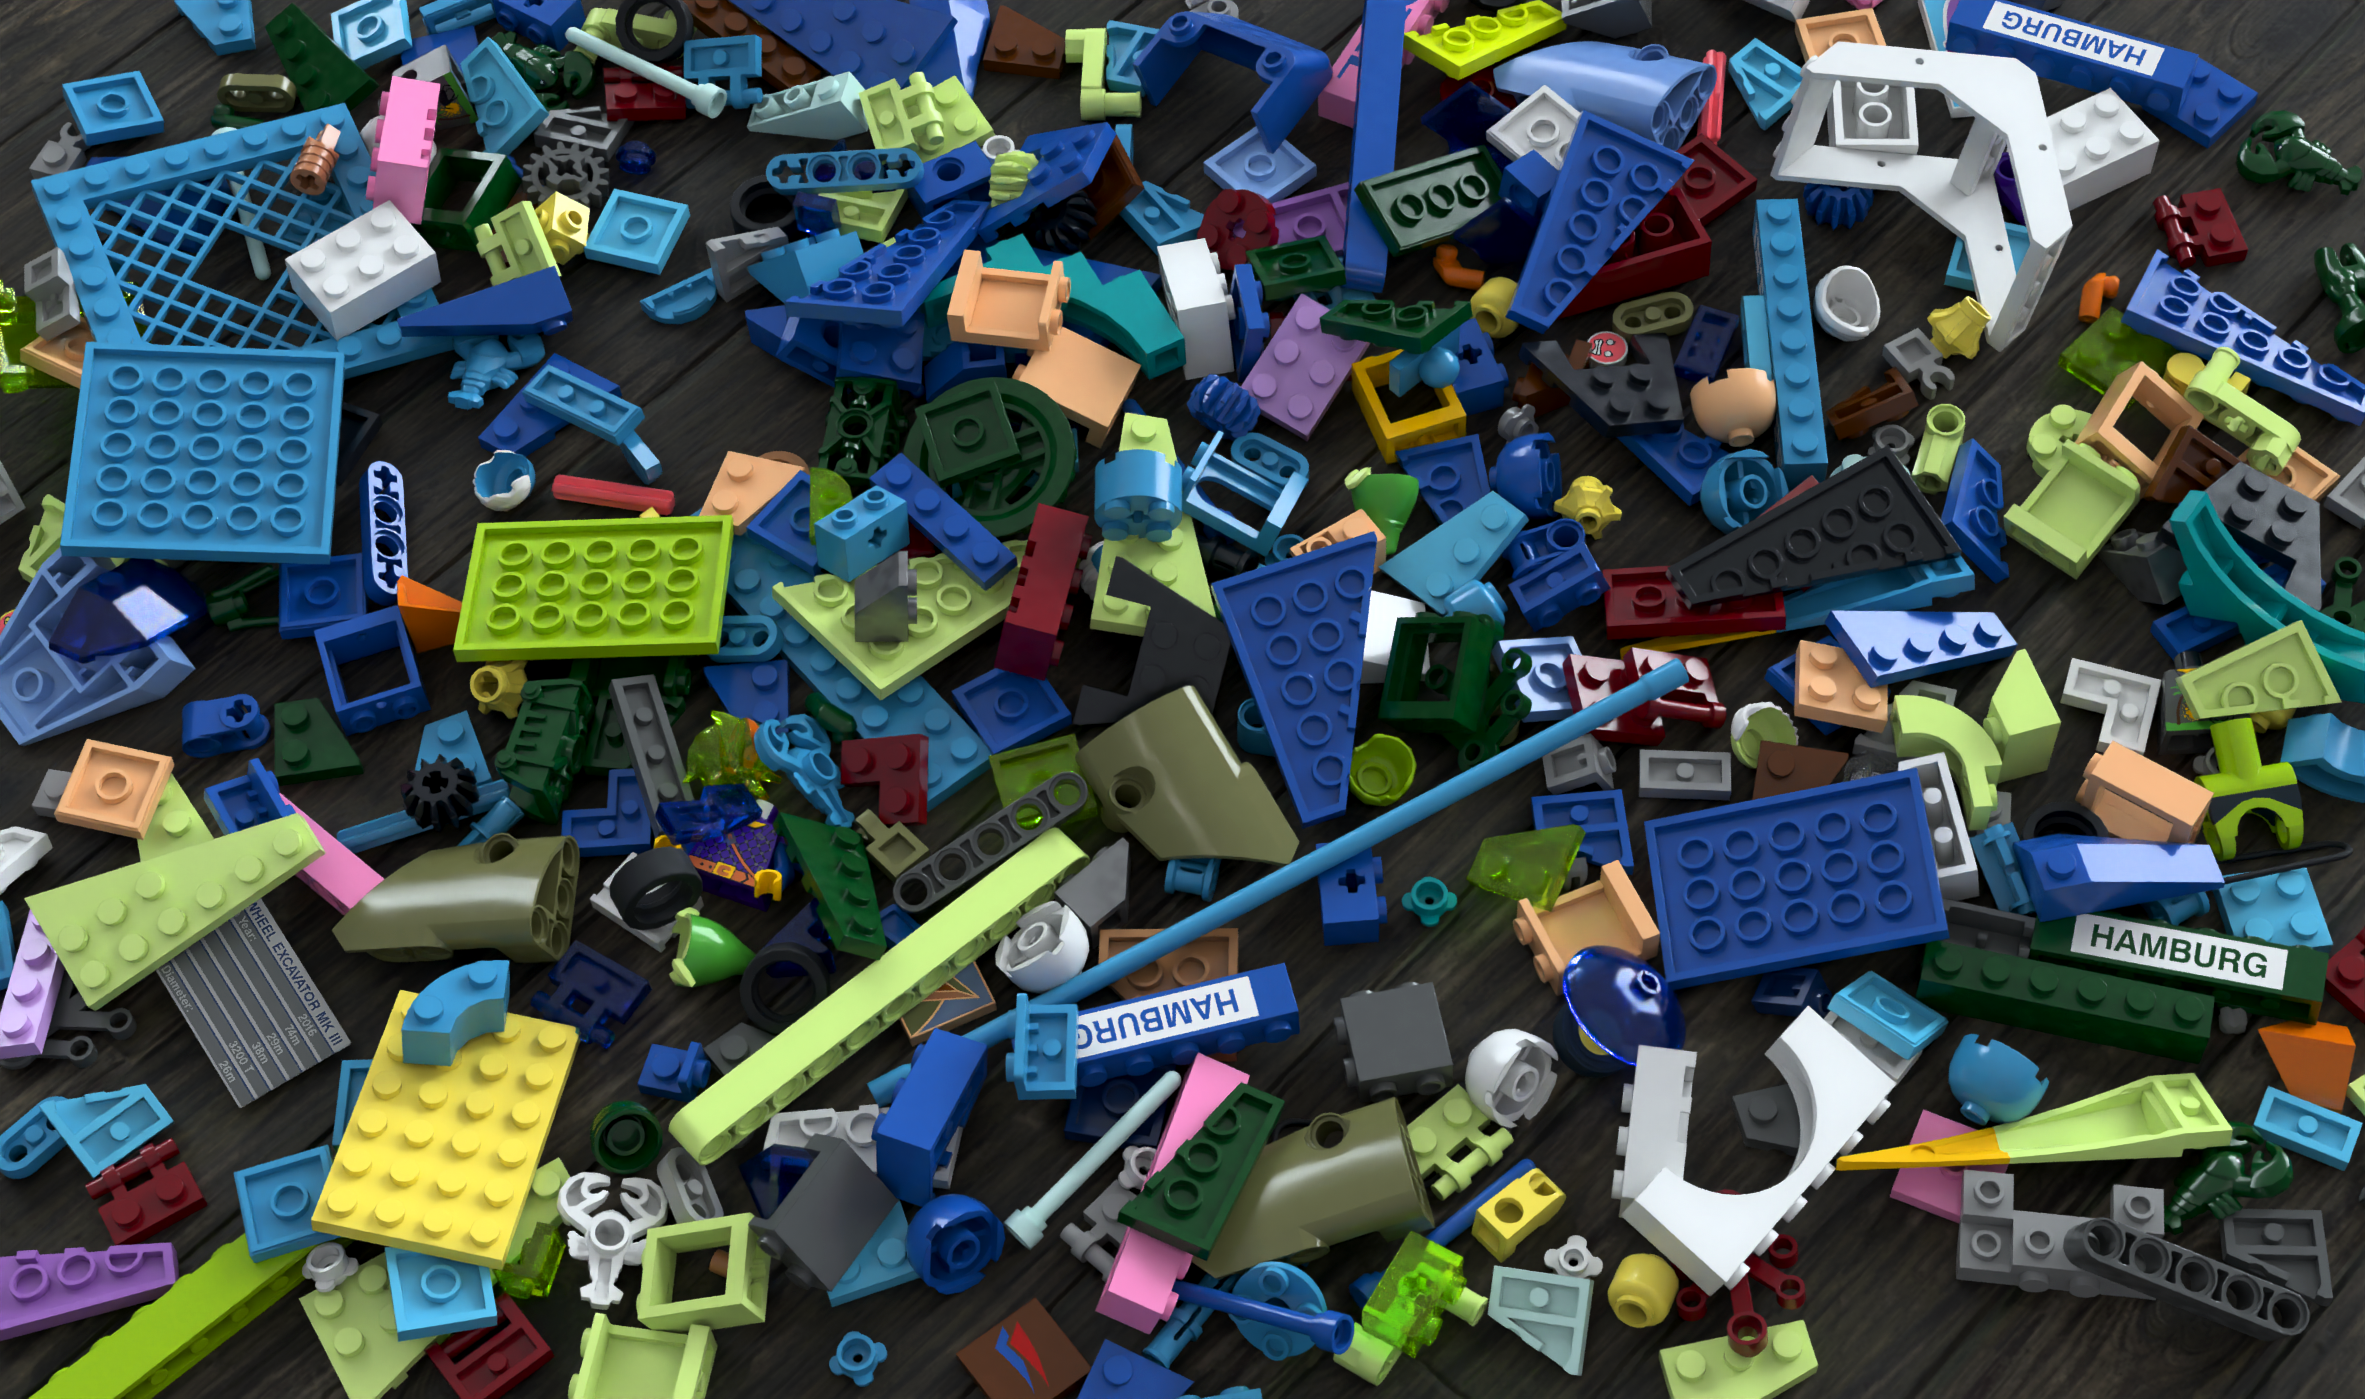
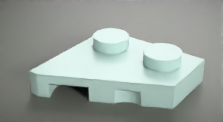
(1545, 1312)

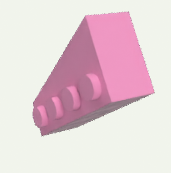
(405, 146)

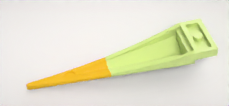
(2134, 1121)

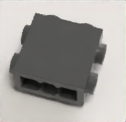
(1394, 1042)

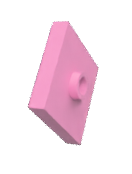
(1936, 1187)

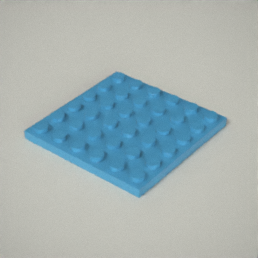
(204, 454)

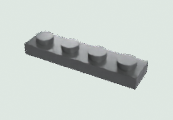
(649, 743)

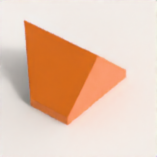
(428, 614)
(2312, 1060)

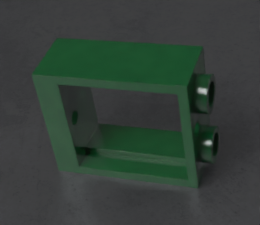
(492, 196)
(1405, 666)

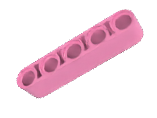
(339, 873)

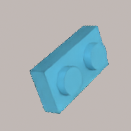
(2307, 1128)

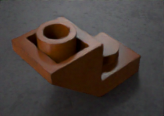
(1537, 393)

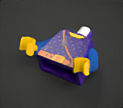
(743, 864)

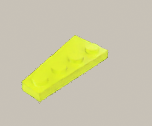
(1485, 39)

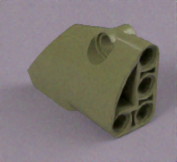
(1184, 786)
(471, 897)
(1320, 1196)

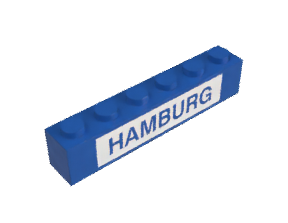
(2075, 52)
(1185, 1021)

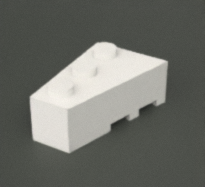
(1658, 1120)

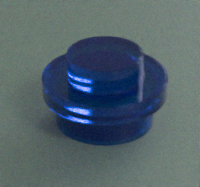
(635, 158)

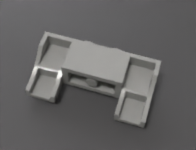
(2028, 1246)

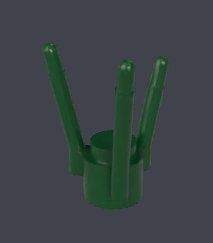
(230, 603)

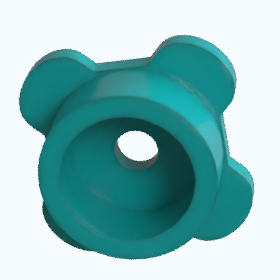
(1429, 889)

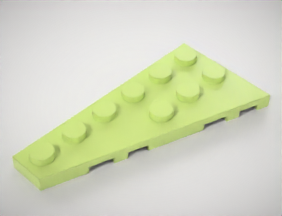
(146, 913)

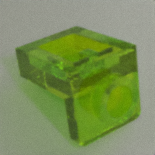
(538, 1266)

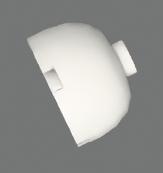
(1045, 950)
(1510, 1075)

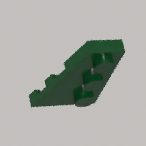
(1405, 328)

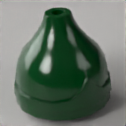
(625, 1137)

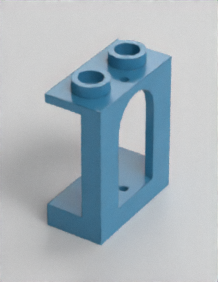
(1216, 468)

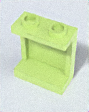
(2074, 509)
(643, 1363)

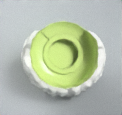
(1759, 723)

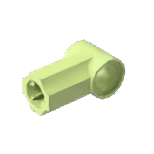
(1938, 448)

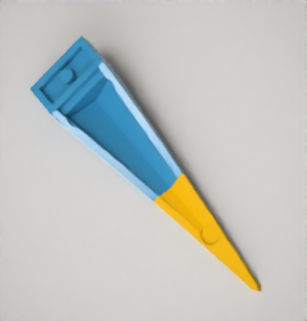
(1882, 591)

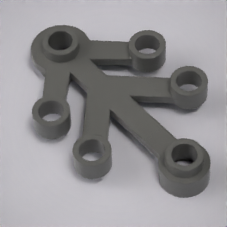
(72, 1015)

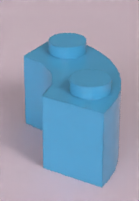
(2327, 755)
(456, 1010)

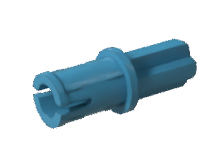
(497, 820)

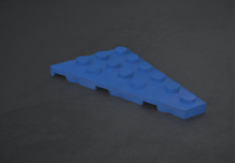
(1302, 656)

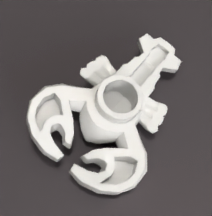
(608, 1234)

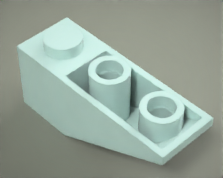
(813, 110)

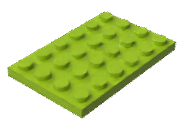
(595, 588)

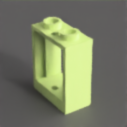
(745, 1282)

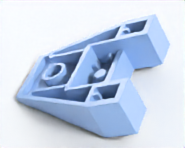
(54, 694)

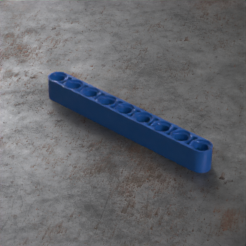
(1373, 137)

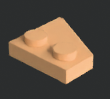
(746, 487)

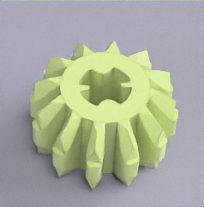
(1010, 176)

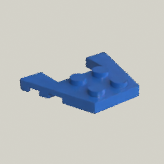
(1065, 166)

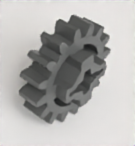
(567, 173)

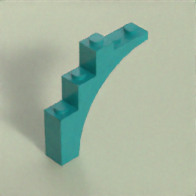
(1120, 310)
(2230, 587)

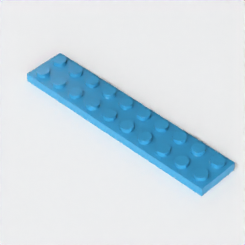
(954, 749)

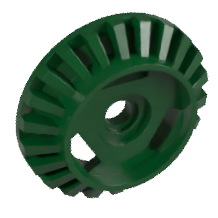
(1045, 449)

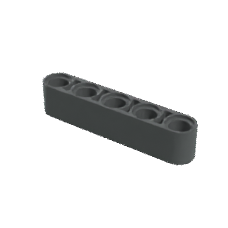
(1002, 824)
(2207, 1276)

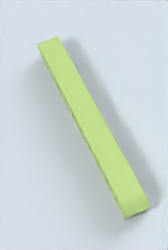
(874, 998)

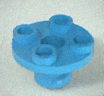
(1283, 1287)

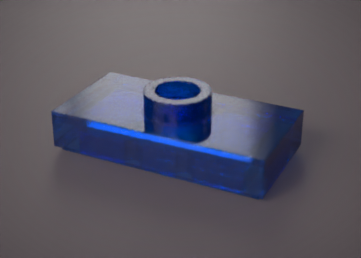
(1706, 344)

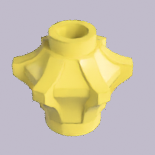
(1959, 328)
(1589, 504)
(499, 686)

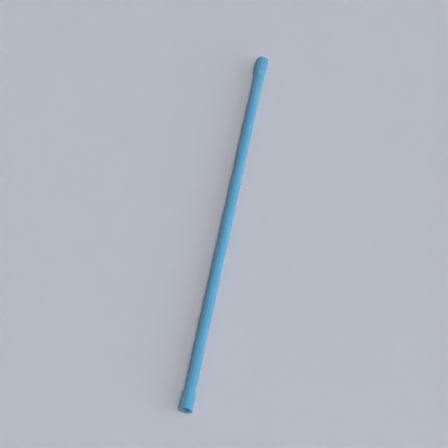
(1647, 688)

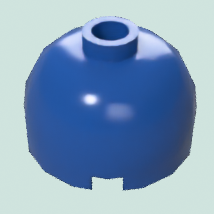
(1529, 475)
(953, 1241)

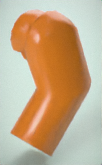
(1452, 271)
(2092, 294)

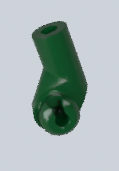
(225, 117)
(831, 717)

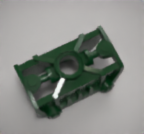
(880, 439)
(547, 746)

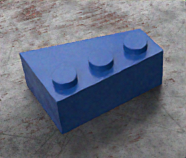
(927, 1112)

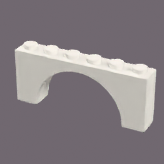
(1715, 1232)

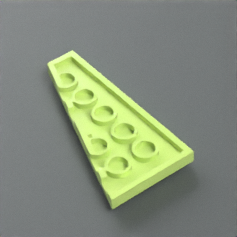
(1172, 562)
(358, 1315)

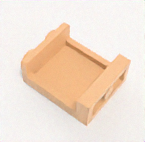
(1007, 305)
(1082, 380)
(1595, 914)

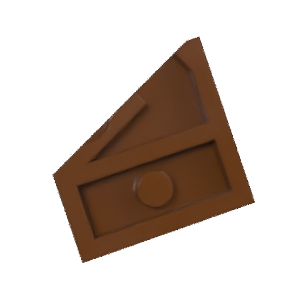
(1023, 47)
(1867, 408)
(2189, 465)
(1794, 768)

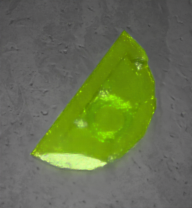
(827, 494)

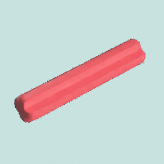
(1711, 116)
(613, 494)

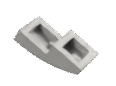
(53, 290)

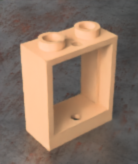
(2159, 399)
(2147, 786)

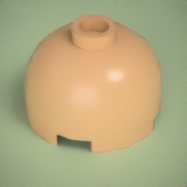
(1735, 407)

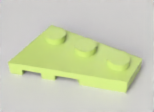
(2261, 677)
(1717, 1372)

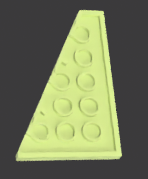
(949, 616)

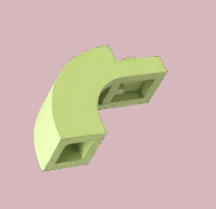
(1932, 727)

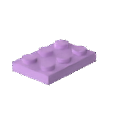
(1302, 370)

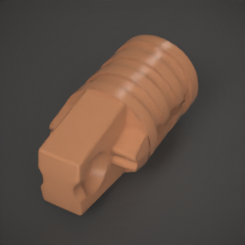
(316, 162)

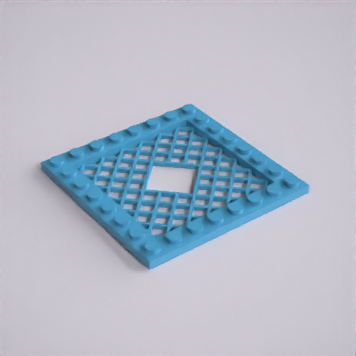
(70, 194)

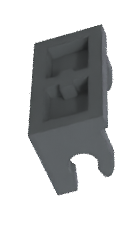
(1988, 928)

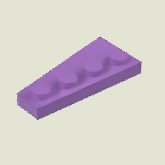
(80, 1284)

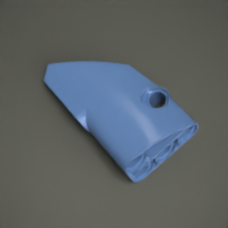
(1622, 84)

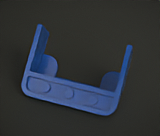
(1289, 67)

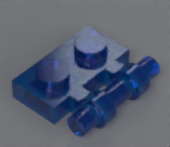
(596, 981)

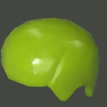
(1381, 770)

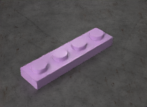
(30, 994)

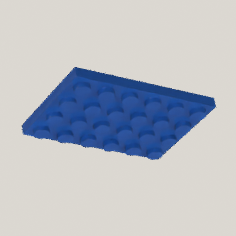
(1795, 879)

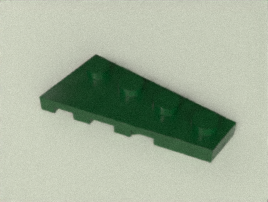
(317, 63)
(840, 879)
(1202, 1183)

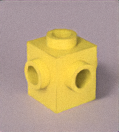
(564, 226)

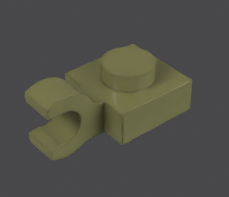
(890, 849)

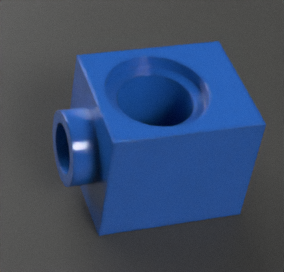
(1529, 183)

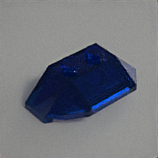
(126, 611)

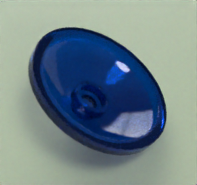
(1622, 1002)

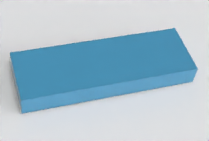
(583, 404)

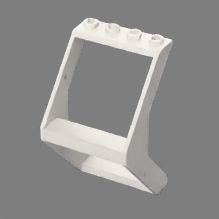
(1953, 191)

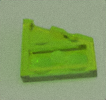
(1527, 864)

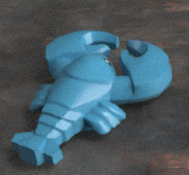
(490, 364)
(806, 764)

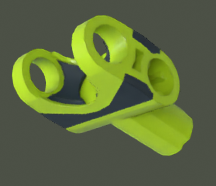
(2248, 788)

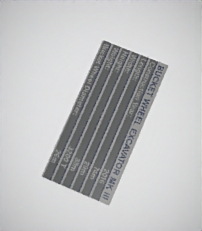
(252, 1004)

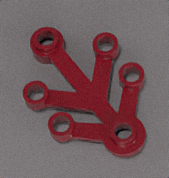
(1745, 1320)

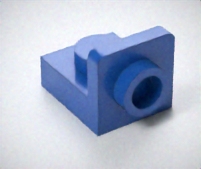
(675, 1072)

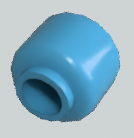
(1476, 599)

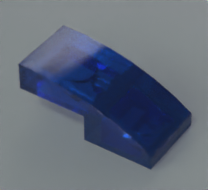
(715, 814)

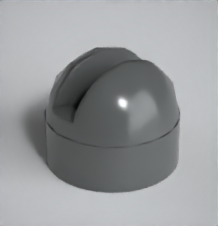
(1577, 874)

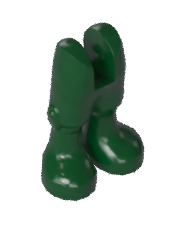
(2345, 287)

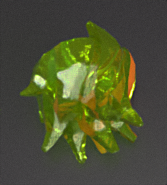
(728, 755)

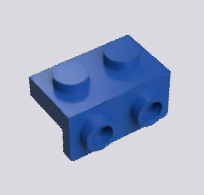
(1559, 587)
(247, 800)

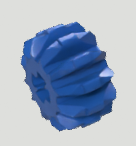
(1837, 204)
(1223, 407)

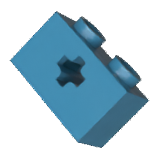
(862, 533)

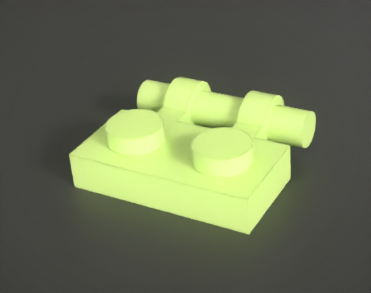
(888, 116)
(520, 238)
(1444, 1131)

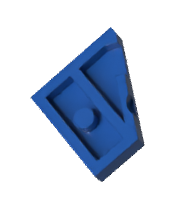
(753, 690)
(1599, 815)

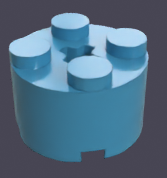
(1138, 496)

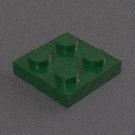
(1296, 268)
(968, 434)

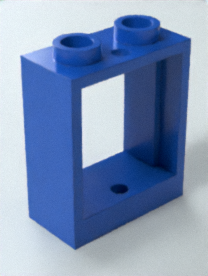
(344, 643)

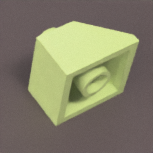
(2022, 720)

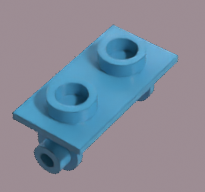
(2001, 868)

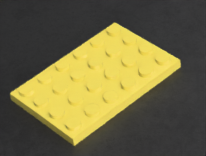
(448, 1151)

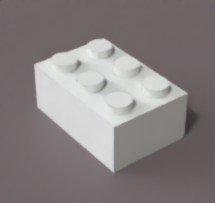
(1873, 117)
(2100, 147)
(363, 270)

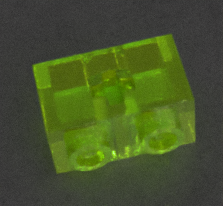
(1415, 1269)

